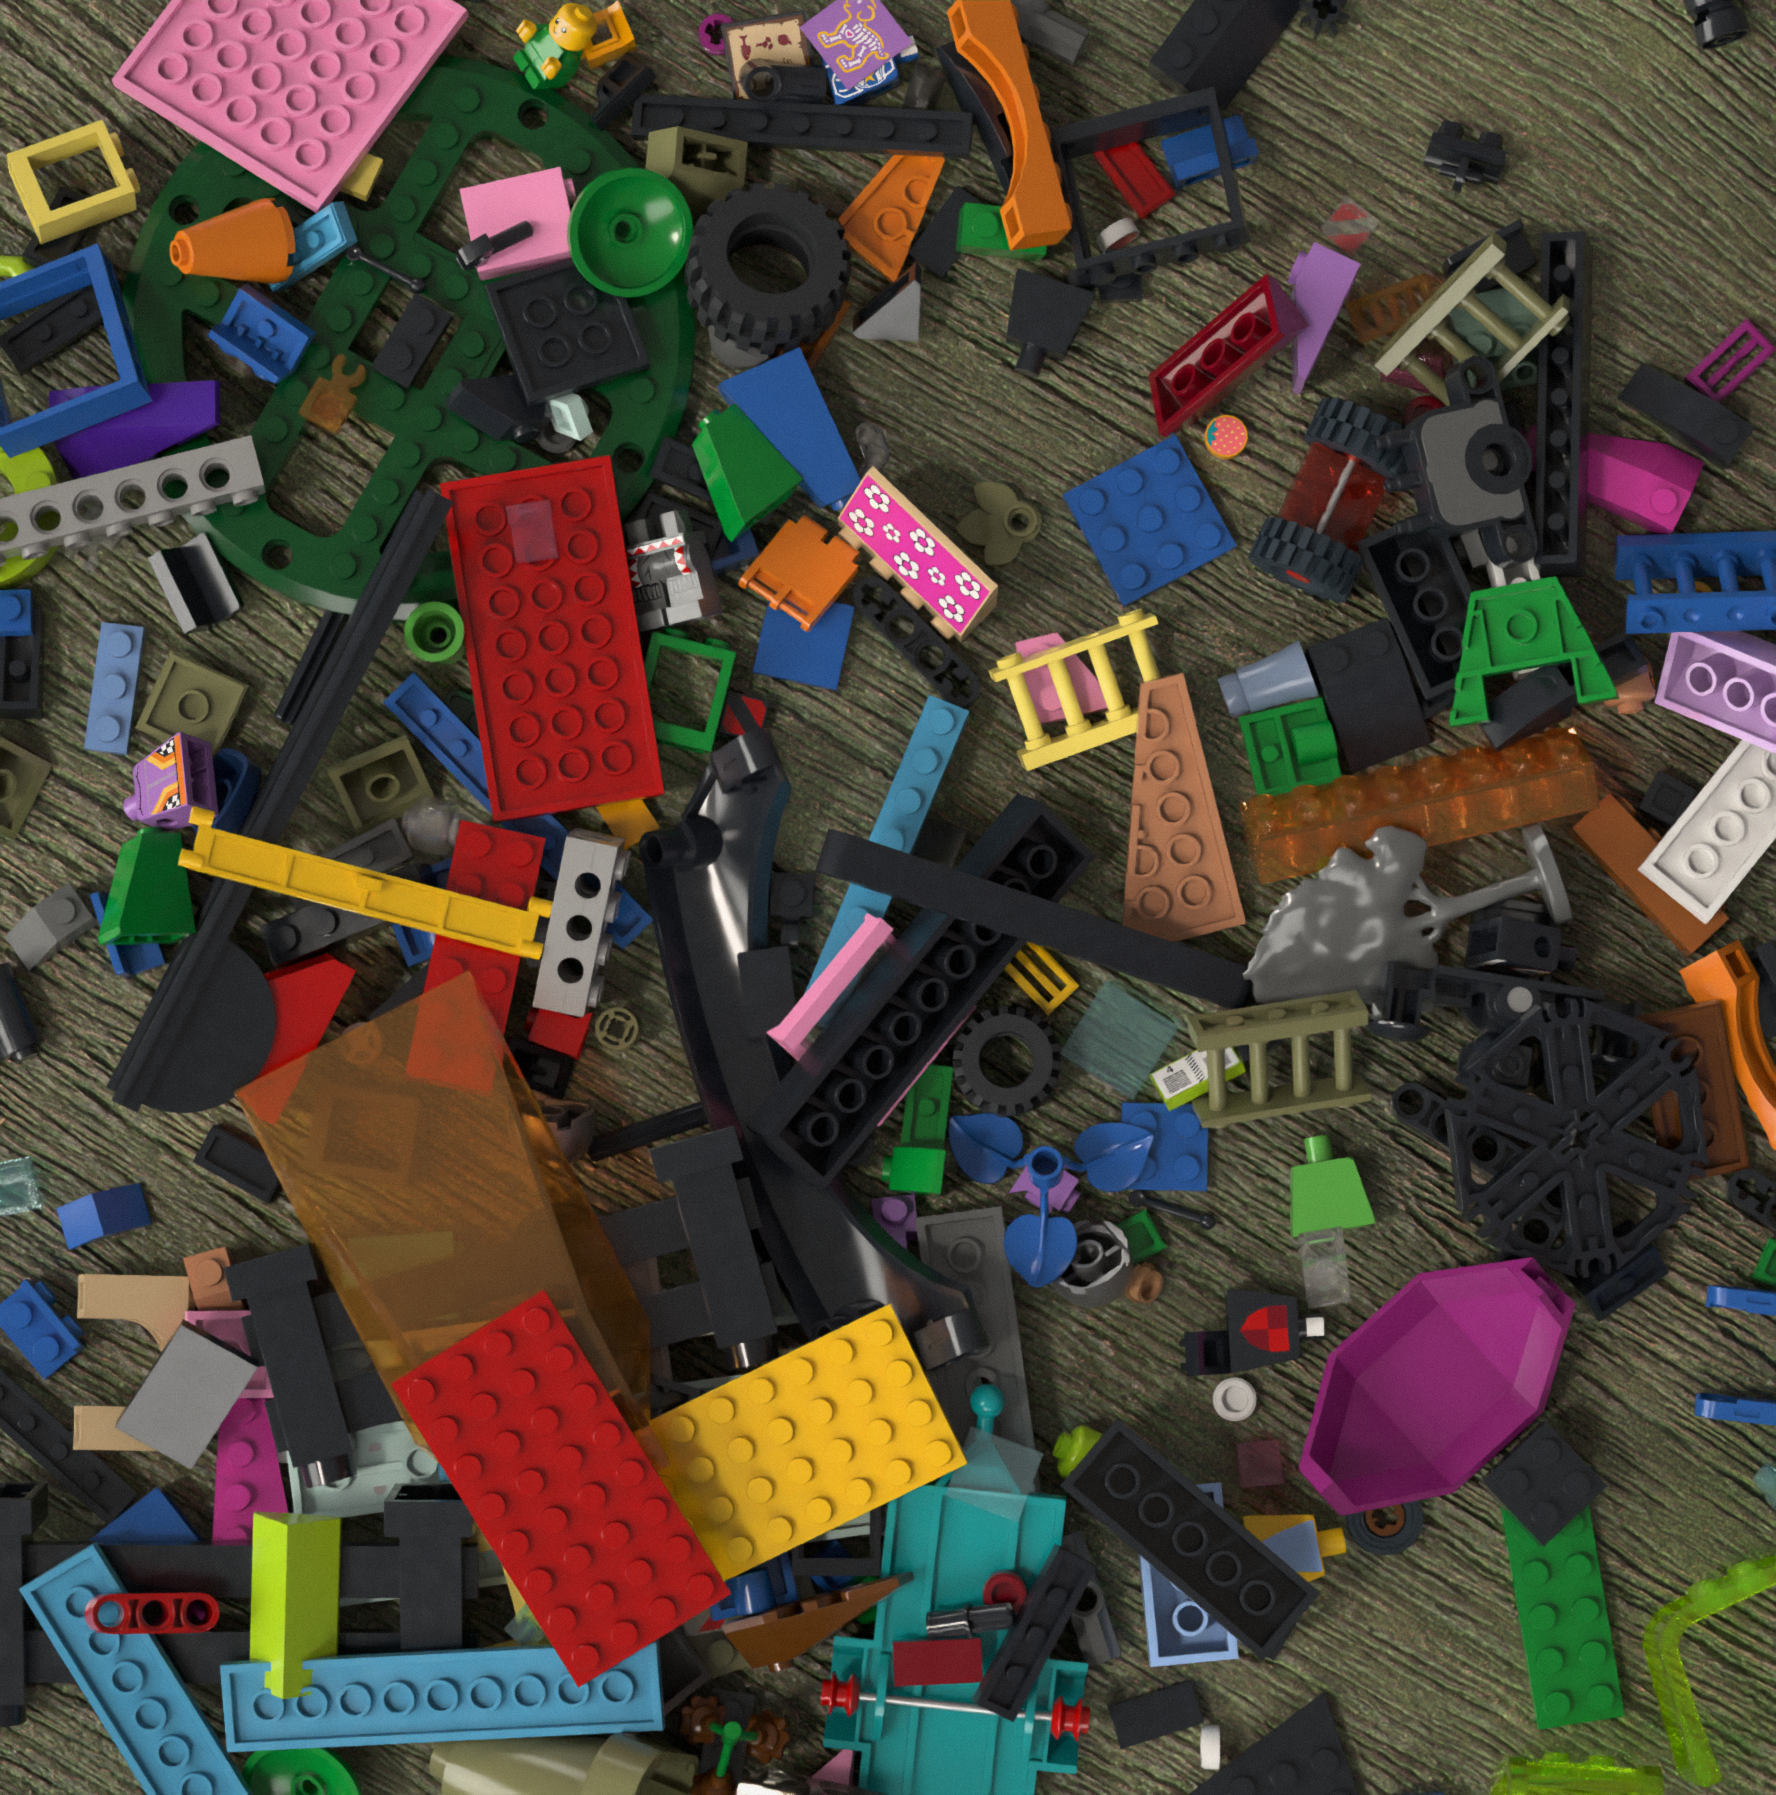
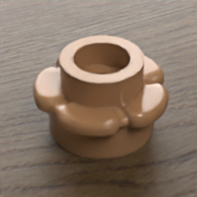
(1144, 1284)

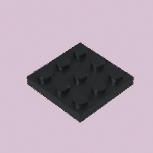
(564, 332)

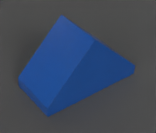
(104, 1215)

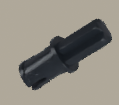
(970, 1620)

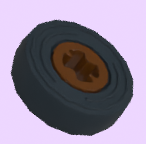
(1391, 1538)

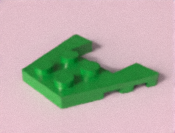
(1523, 630)

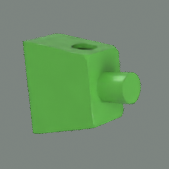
(1326, 1191)

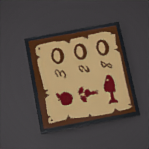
(768, 38)

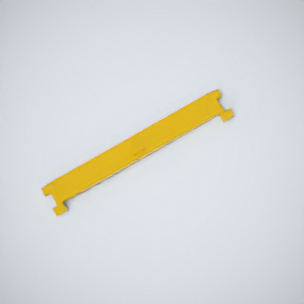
(363, 890)

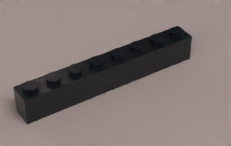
(1564, 409)

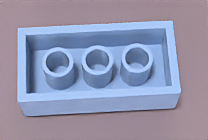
(1175, 1624)

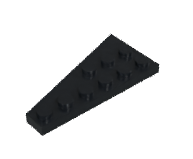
(1292, 1759)

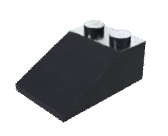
(1368, 695)

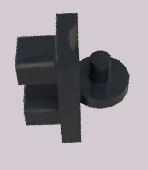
(1463, 158)

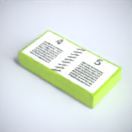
(1188, 1077)

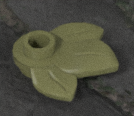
(993, 526)

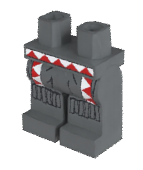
(670, 574)

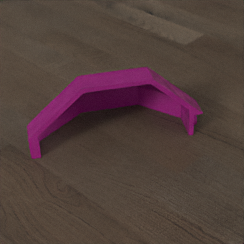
(1435, 1384)

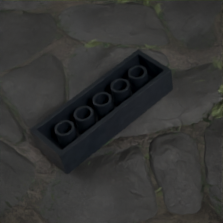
(1189, 1539)

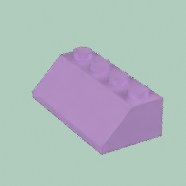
(1723, 683)

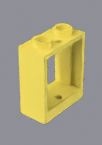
(83, 213)

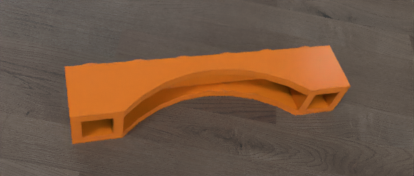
(990, 40)
(1735, 983)

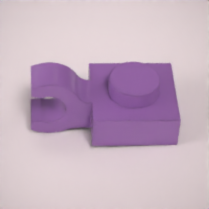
(897, 1217)

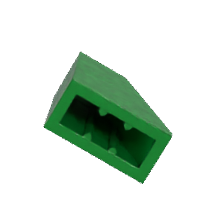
(741, 470)
(148, 893)

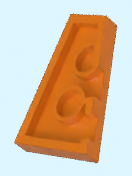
(890, 210)

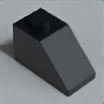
(498, 408)

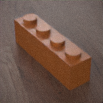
(1619, 849)

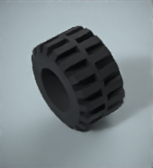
(1016, 1024)

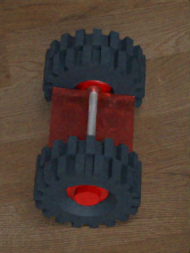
(1329, 502)

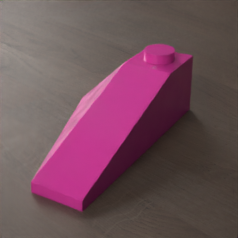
(1637, 479)

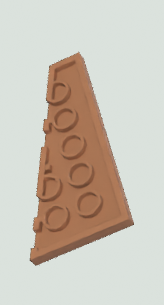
(1176, 851)

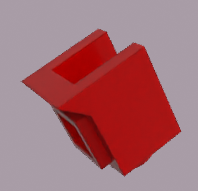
(558, 1031)

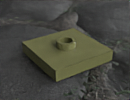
(192, 701)

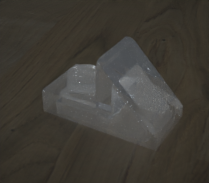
(1324, 1267)

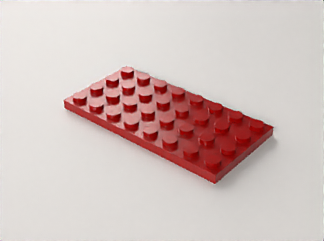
(553, 644)
(561, 1487)

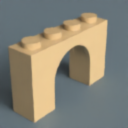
(150, 1301)

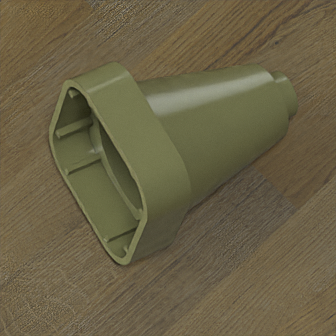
(563, 1766)

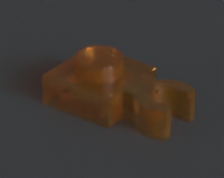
(331, 402)

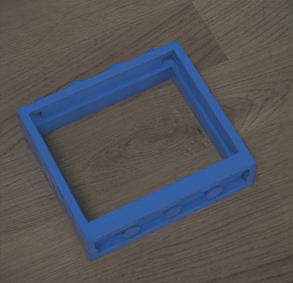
(130, 392)

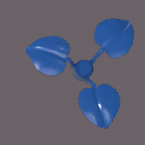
(1042, 1245)

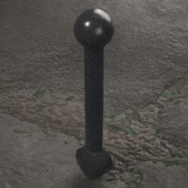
(356, 253)
(1138, 1199)

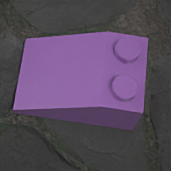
(1319, 291)

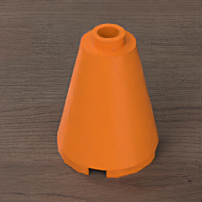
(238, 244)

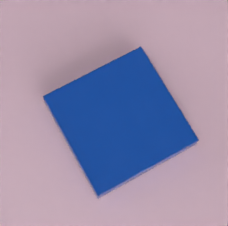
(800, 656)

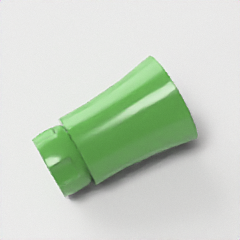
(424, 627)

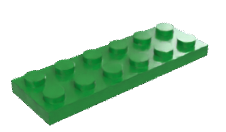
(1563, 1624)

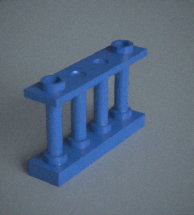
(1692, 557)

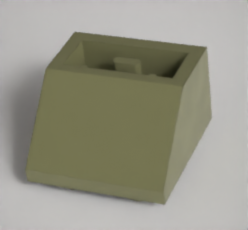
(697, 164)

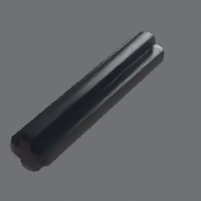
(310, 666)
(647, 1131)

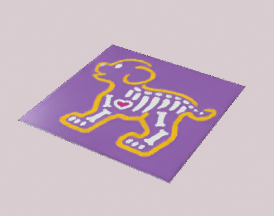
(855, 38)

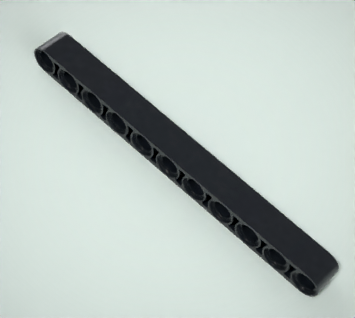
(1033, 919)

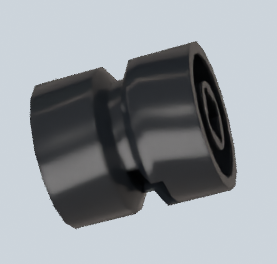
(1717, 22)

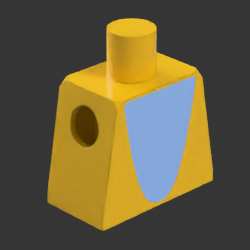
(1297, 1541)

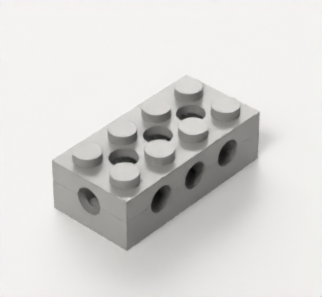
(557, 985)

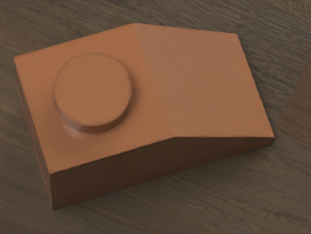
(209, 1280)

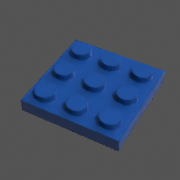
(1149, 521)

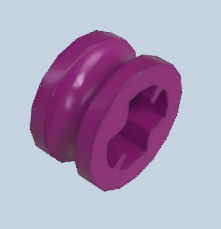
(705, 39)

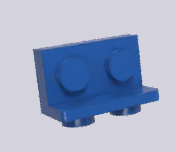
(40, 1329)

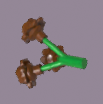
(705, 1718)

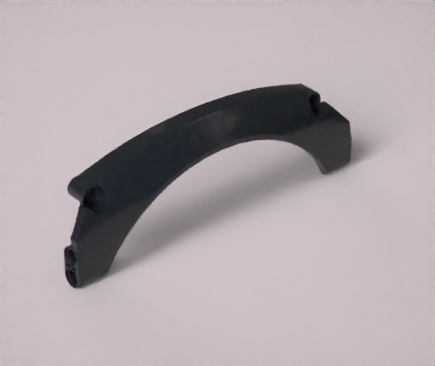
(707, 906)

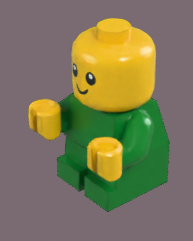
(555, 46)

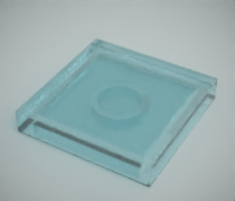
(1119, 1040)

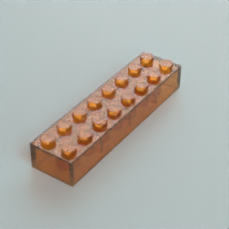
(1434, 799)

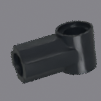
(787, 82)

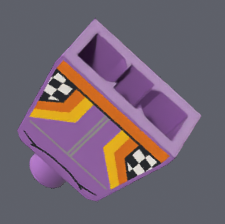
(173, 782)

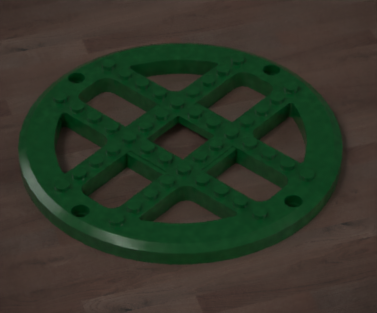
(465, 105)

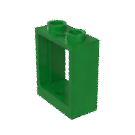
(714, 650)

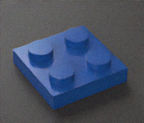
(1178, 1148)

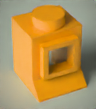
(611, 38)

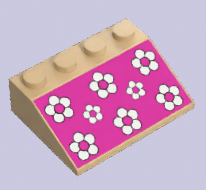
(917, 557)

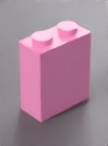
(536, 197)

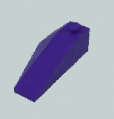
(174, 417)

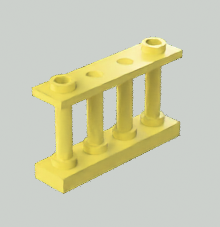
(1079, 733)

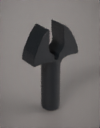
(482, 248)

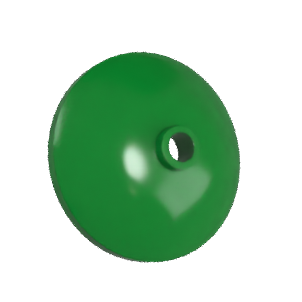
(654, 239)
(293, 1769)

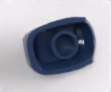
(236, 788)

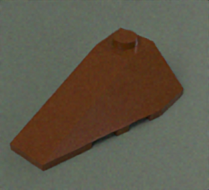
(800, 1625)

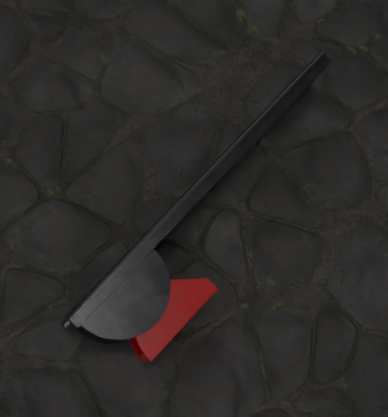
(215, 1011)

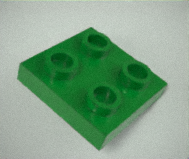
(1290, 747)

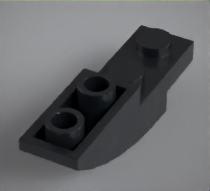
(978, 97)
(1550, 693)

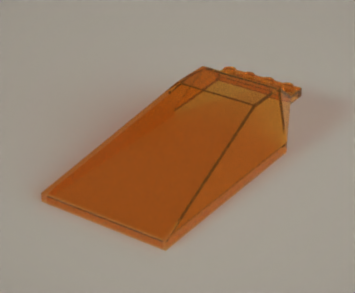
(445, 1194)

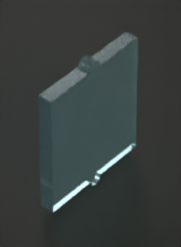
(996, 1475)

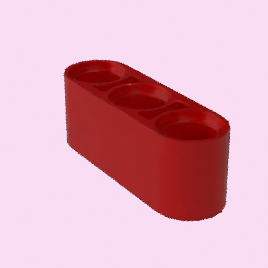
(172, 1618)

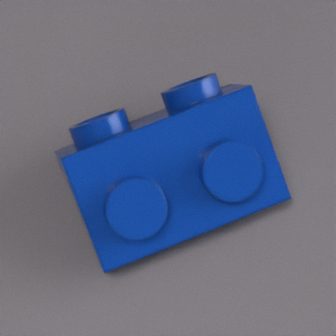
(262, 335)

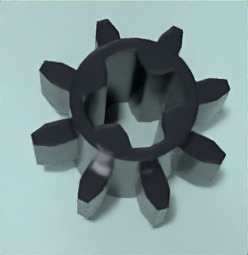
(1322, 25)

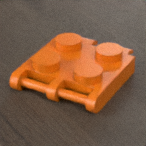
(802, 571)

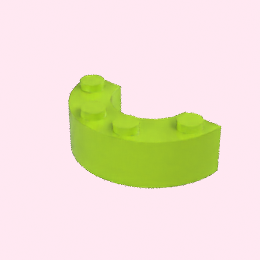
(27, 473)

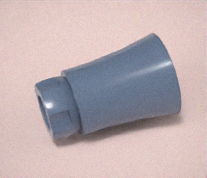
(1269, 682)

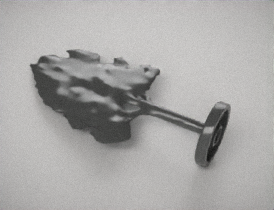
(1352, 919)

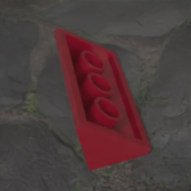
(1223, 355)

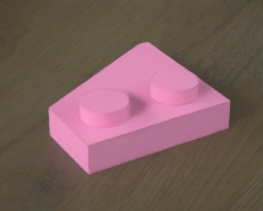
(1043, 688)

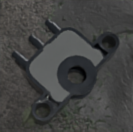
(1448, 470)

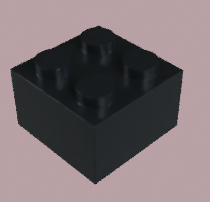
(1542, 1483)

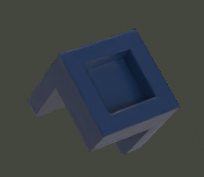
(735, 554)

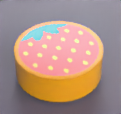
(1225, 437)

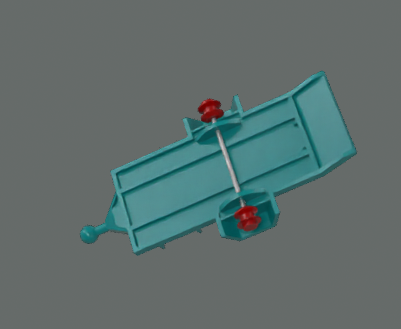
(936, 1734)

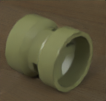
(622, 1035)

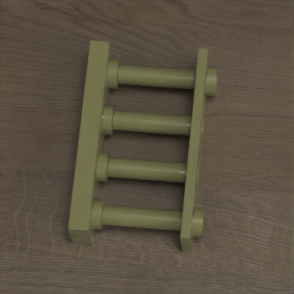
(1459, 293)
(1276, 1021)

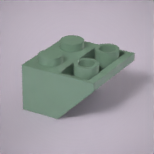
(1490, 347)

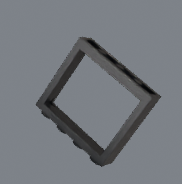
(1133, 126)

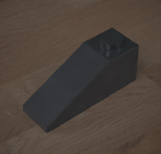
(1686, 415)

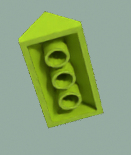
(294, 1595)

